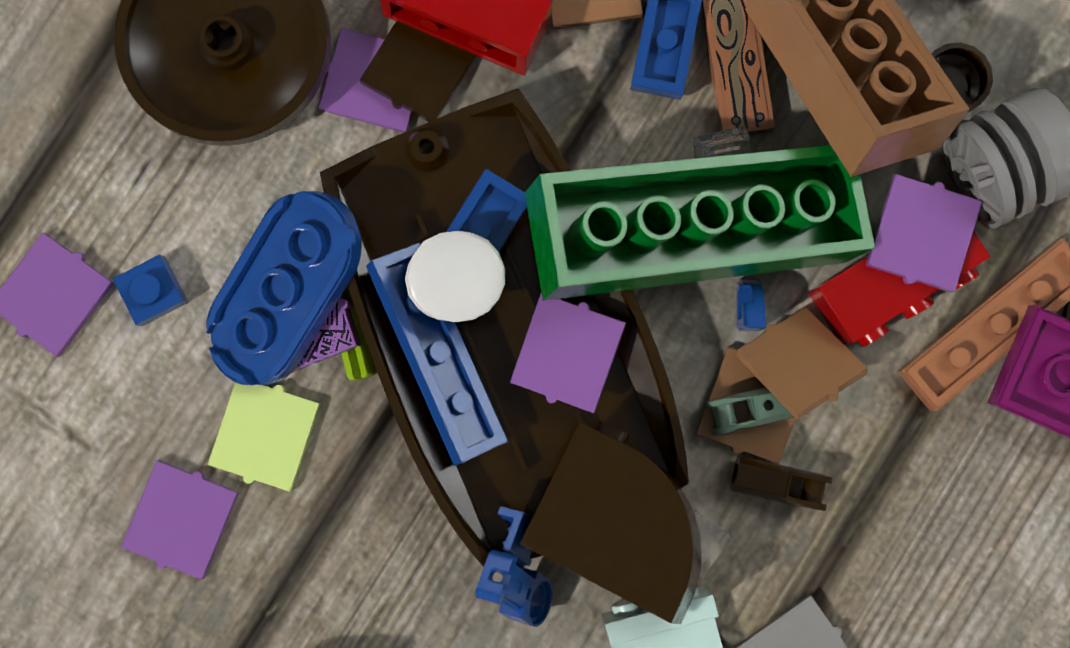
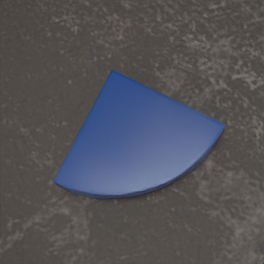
(750, 305)

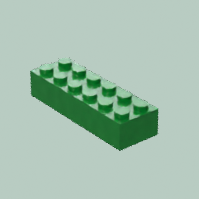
(694, 220)

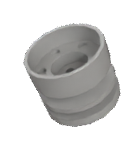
(1012, 156)

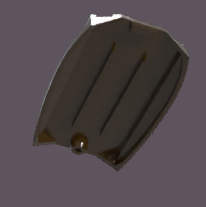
(413, 196)

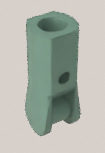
(762, 408)

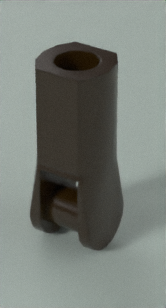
(774, 480)

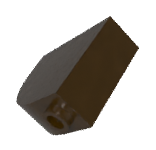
(619, 523)

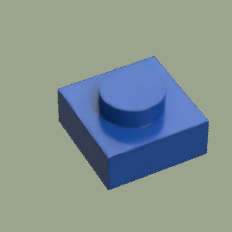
(150, 290)

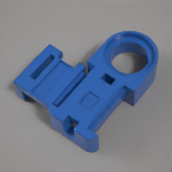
(522, 592)

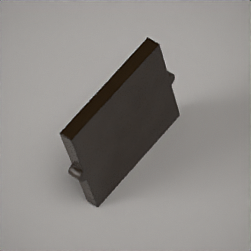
(417, 71)

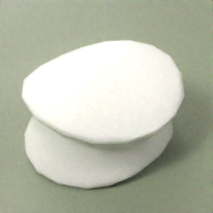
(455, 276)

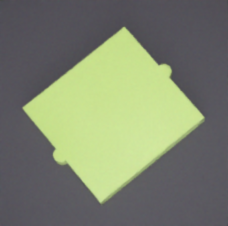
(264, 435)

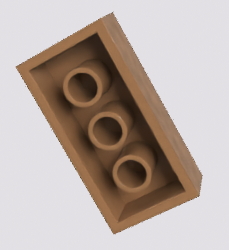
(862, 77)

